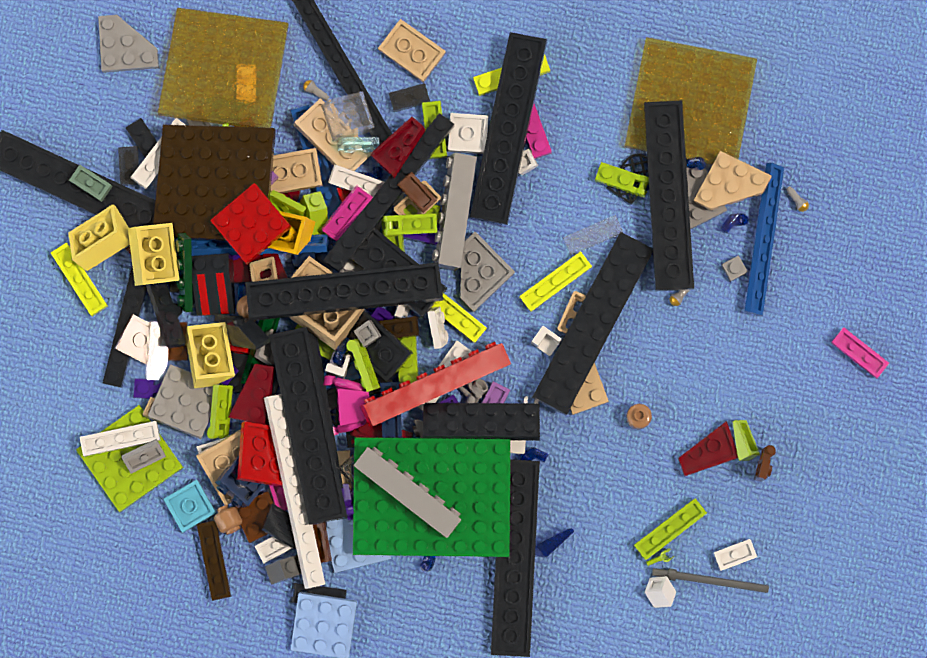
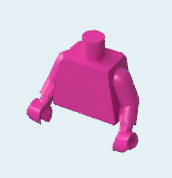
(349, 398)

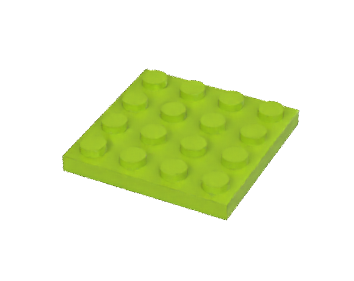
(115, 478)

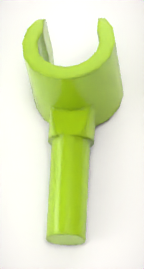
(662, 557)

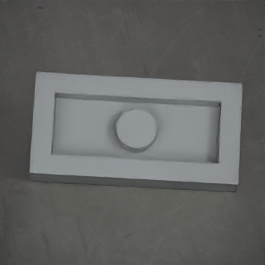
(143, 456)

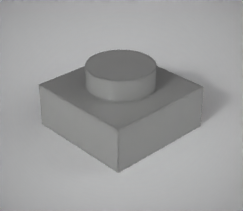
(734, 268)
(367, 333)

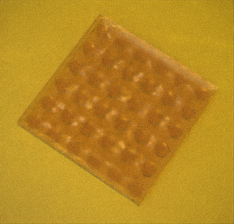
(223, 68)
(713, 94)

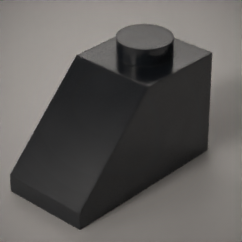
(246, 333)

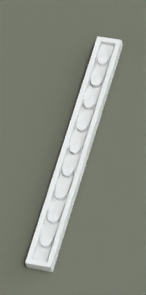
(302, 531)

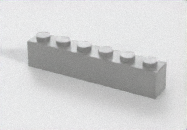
(455, 211)
(407, 492)

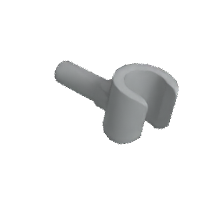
(471, 398)

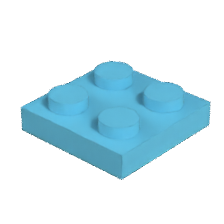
(189, 506)

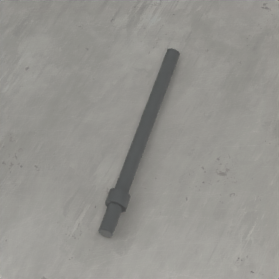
(673, 574)

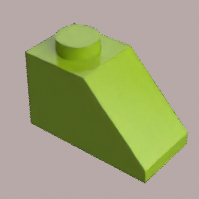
(315, 210)

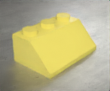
(98, 238)
(153, 254)
(209, 354)

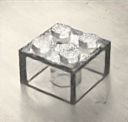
(347, 116)

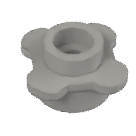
(478, 388)

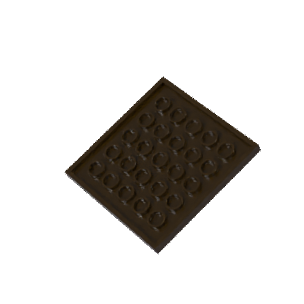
(206, 171)

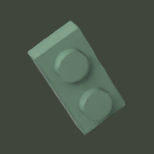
(90, 183)

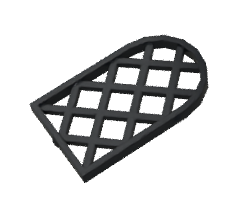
(619, 194)

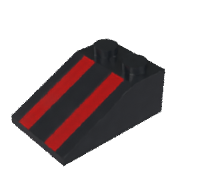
(213, 284)

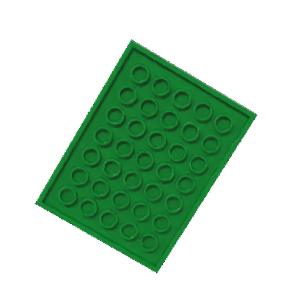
(462, 472)

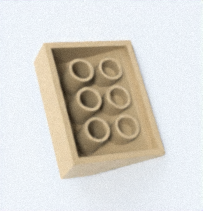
(327, 327)

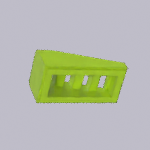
(744, 440)

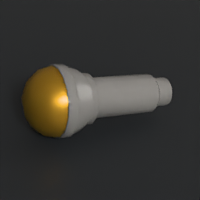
(310, 87)
(801, 204)
(676, 298)

